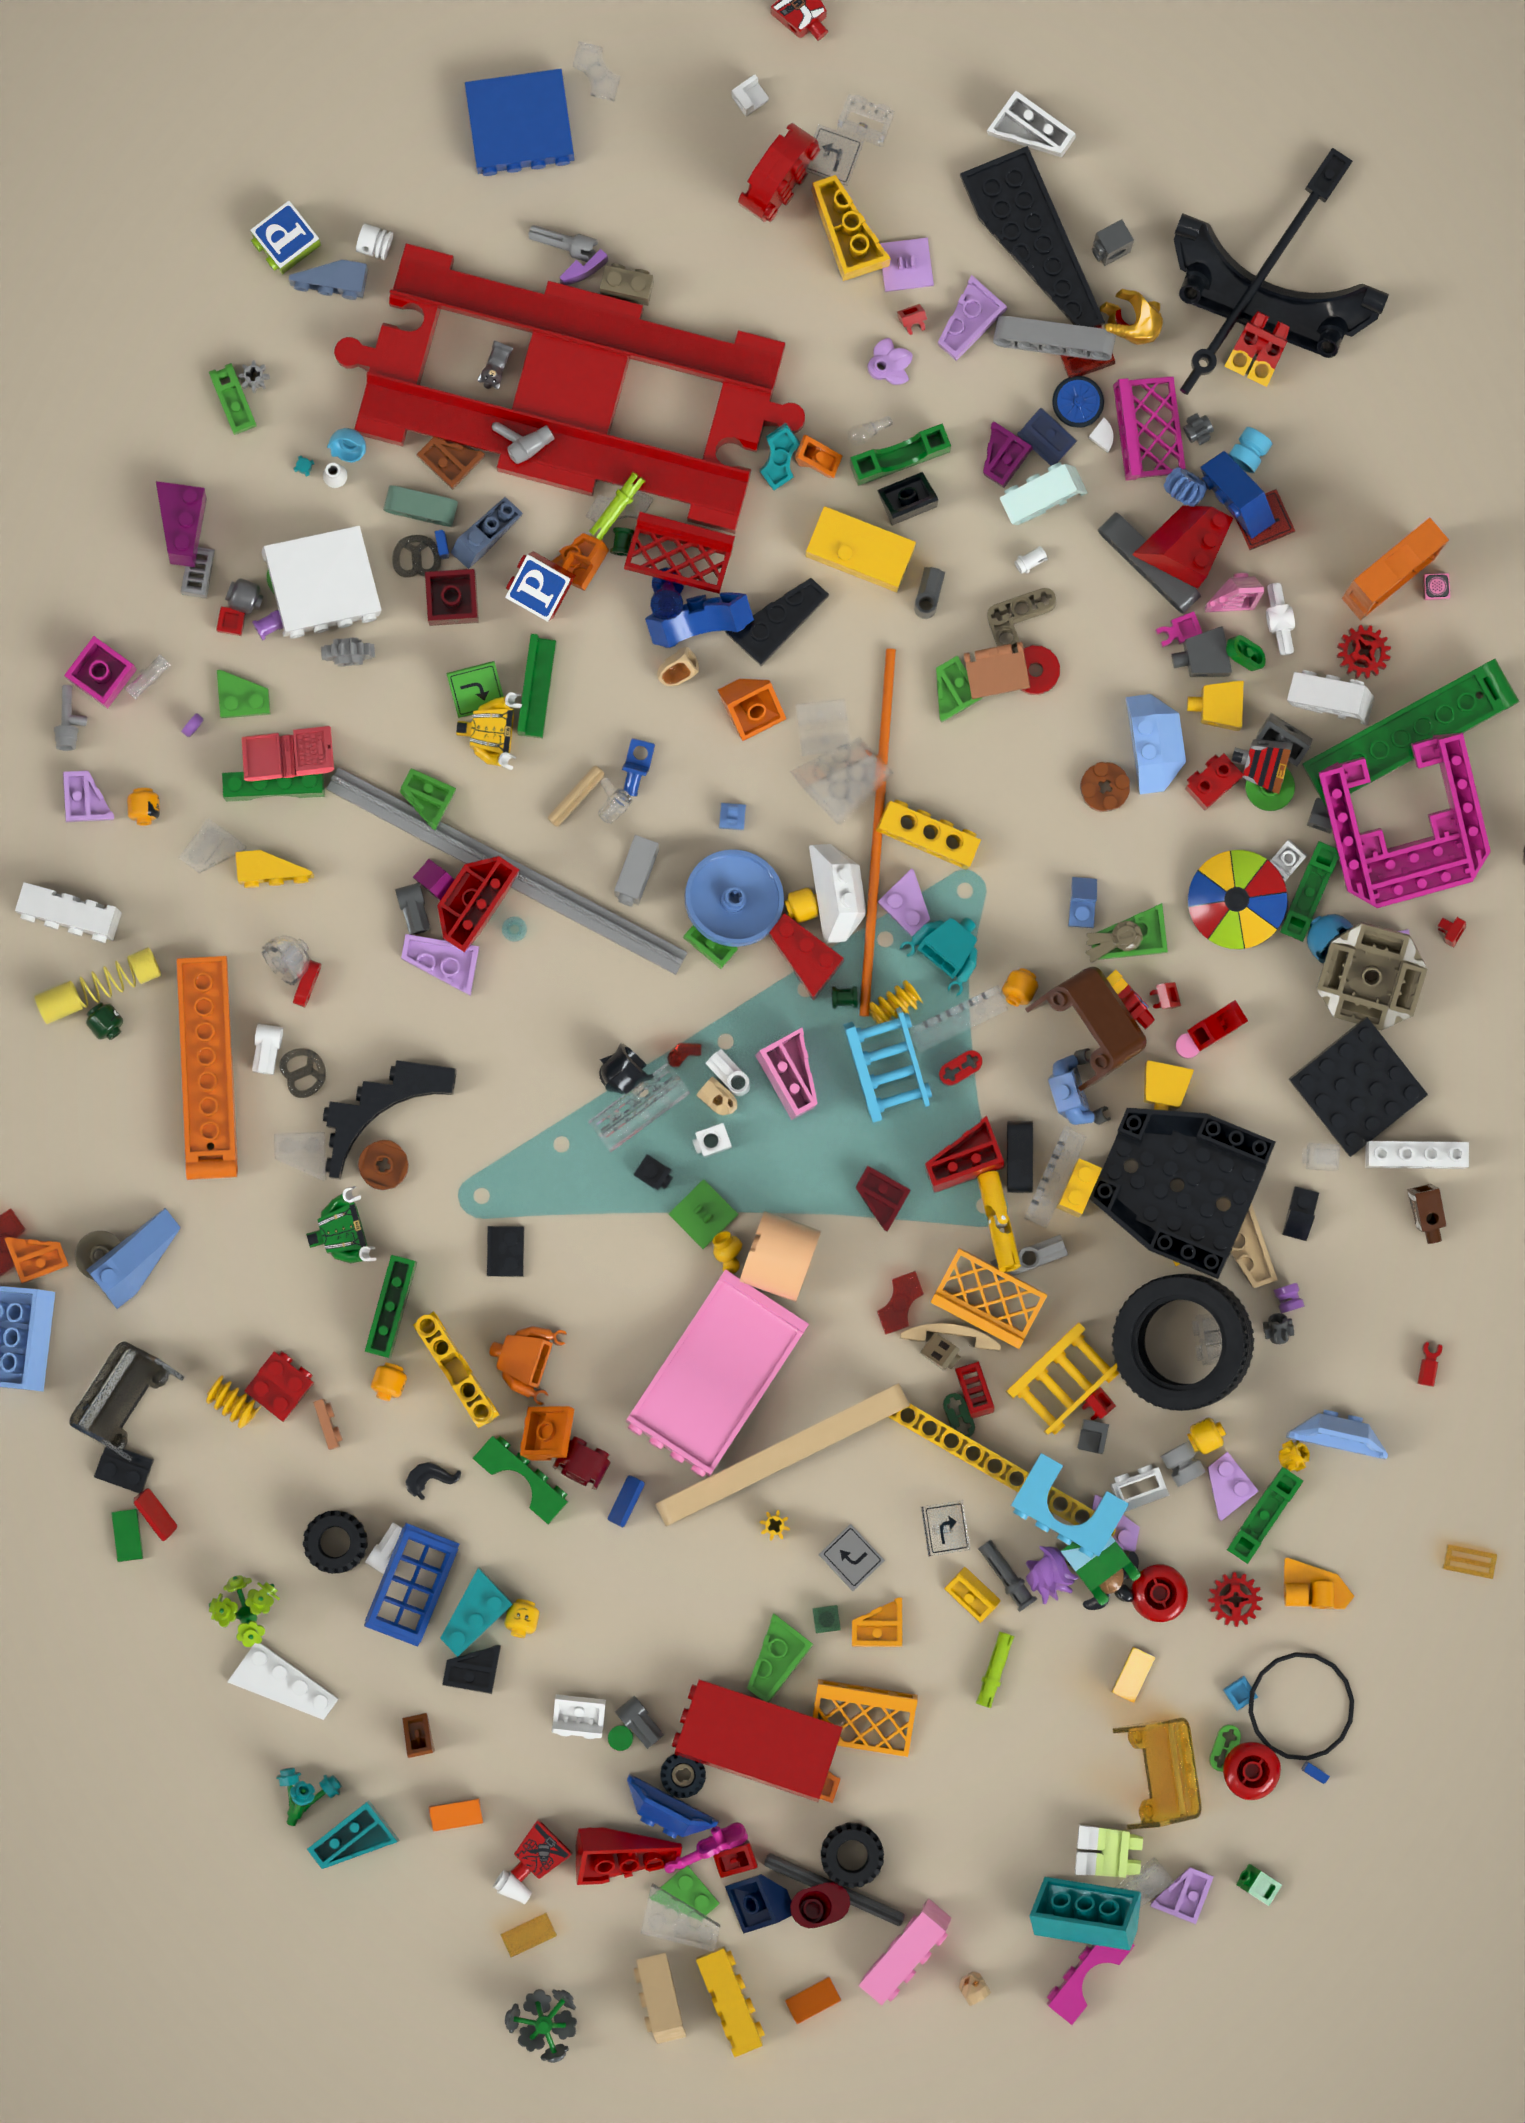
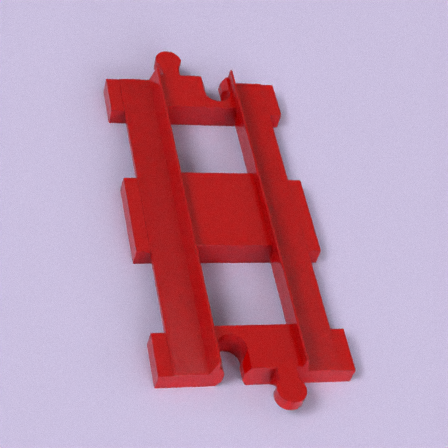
(570, 385)

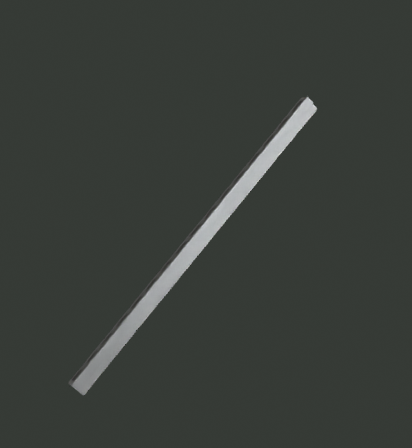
(526, 882)

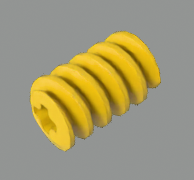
(902, 998)
(231, 1402)

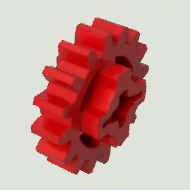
(1358, 643)
(1234, 1586)

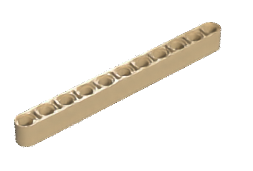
(782, 1454)

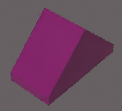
(433, 879)

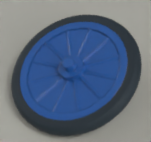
(1078, 401)

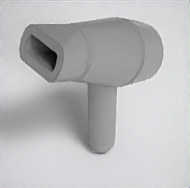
(524, 446)

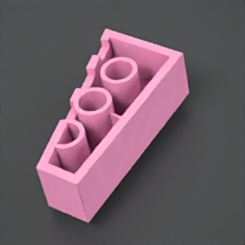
(906, 1953)

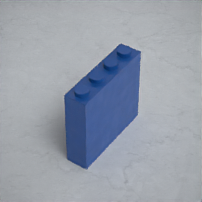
(519, 122)

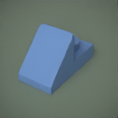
(1082, 902)

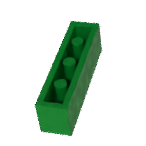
(390, 1306)

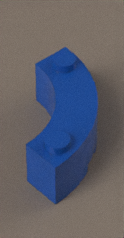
(700, 616)

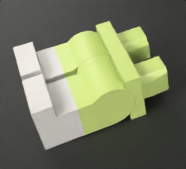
(1114, 1848)

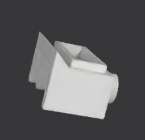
(1143, 1498)

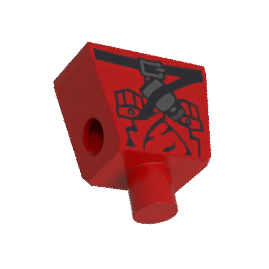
(539, 1853)

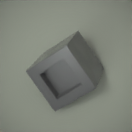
(1319, 817)
(1093, 1436)

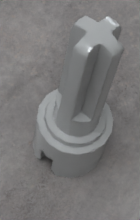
(578, 246)

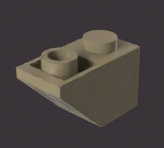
(941, 1352)

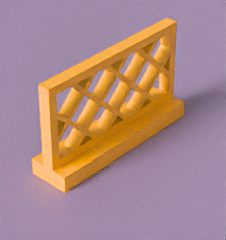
(979, 1317)
(874, 1698)

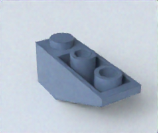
(336, 277)
(485, 532)

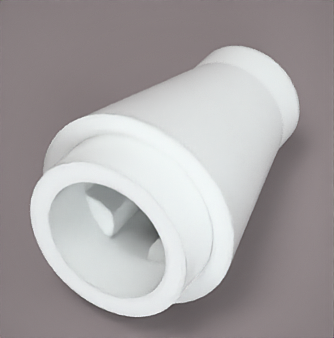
(335, 480)
(511, 1887)

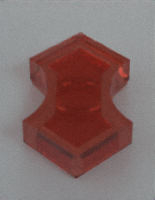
(9, 1227)
(895, 1313)

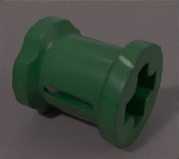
(621, 541)
(844, 997)

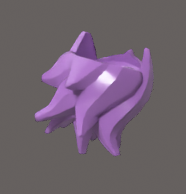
(1050, 1574)

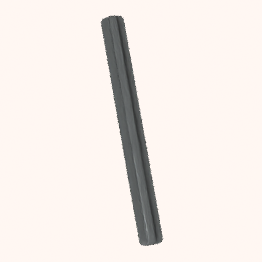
(812, 1879)

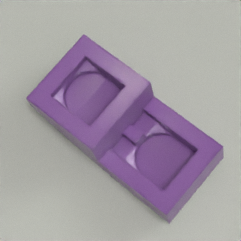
(578, 272)

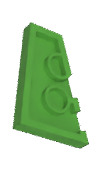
(1153, 933)
(779, 1656)

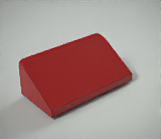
(155, 1514)

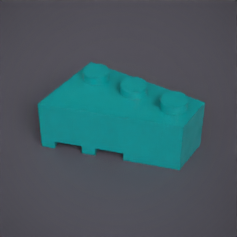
(475, 1613)
(354, 1836)

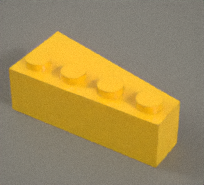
(850, 238)
(730, 2001)

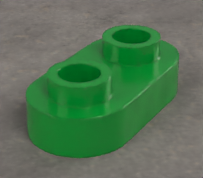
(1245, 653)

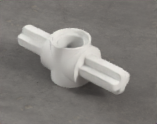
(1280, 619)

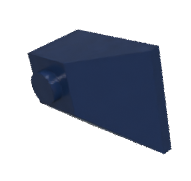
(759, 1902)

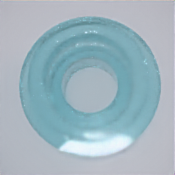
(514, 921)

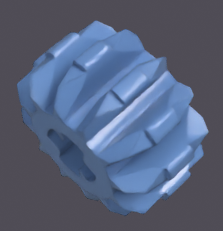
(1185, 486)

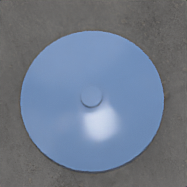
(734, 898)

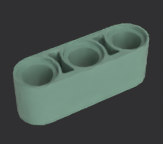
(420, 506)

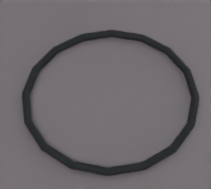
(1348, 1689)

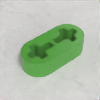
(1219, 1745)

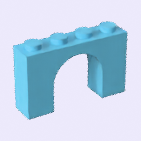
(1089, 1535)

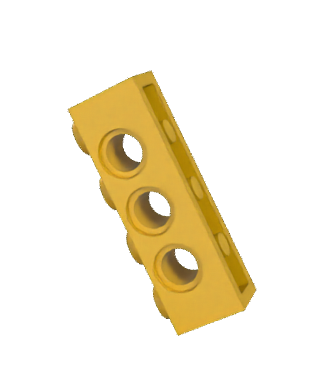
(891, 826)

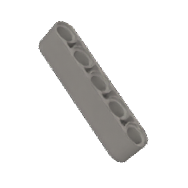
(1054, 338)

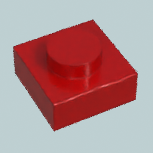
(230, 621)

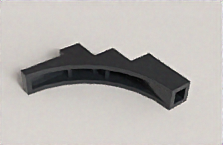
(350, 1120)

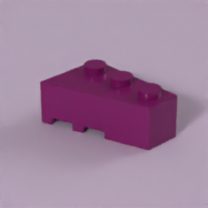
(182, 520)

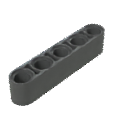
(1126, 542)

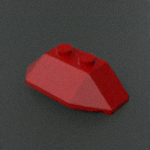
(474, 899)

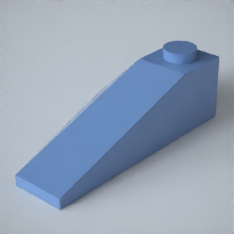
(130, 1262)

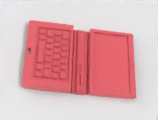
(289, 755)

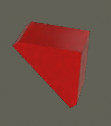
(735, 1860)

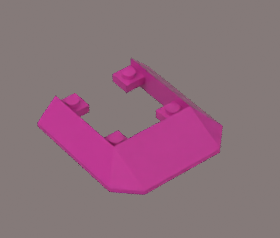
(1417, 867)

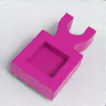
(1182, 629)

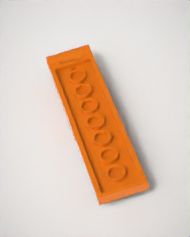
(207, 1068)

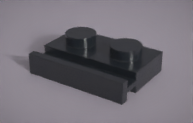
(505, 1251)
(123, 1473)

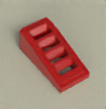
(978, 1411)

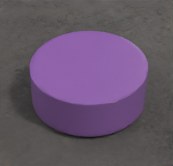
(192, 725)

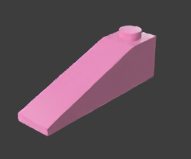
(1236, 594)

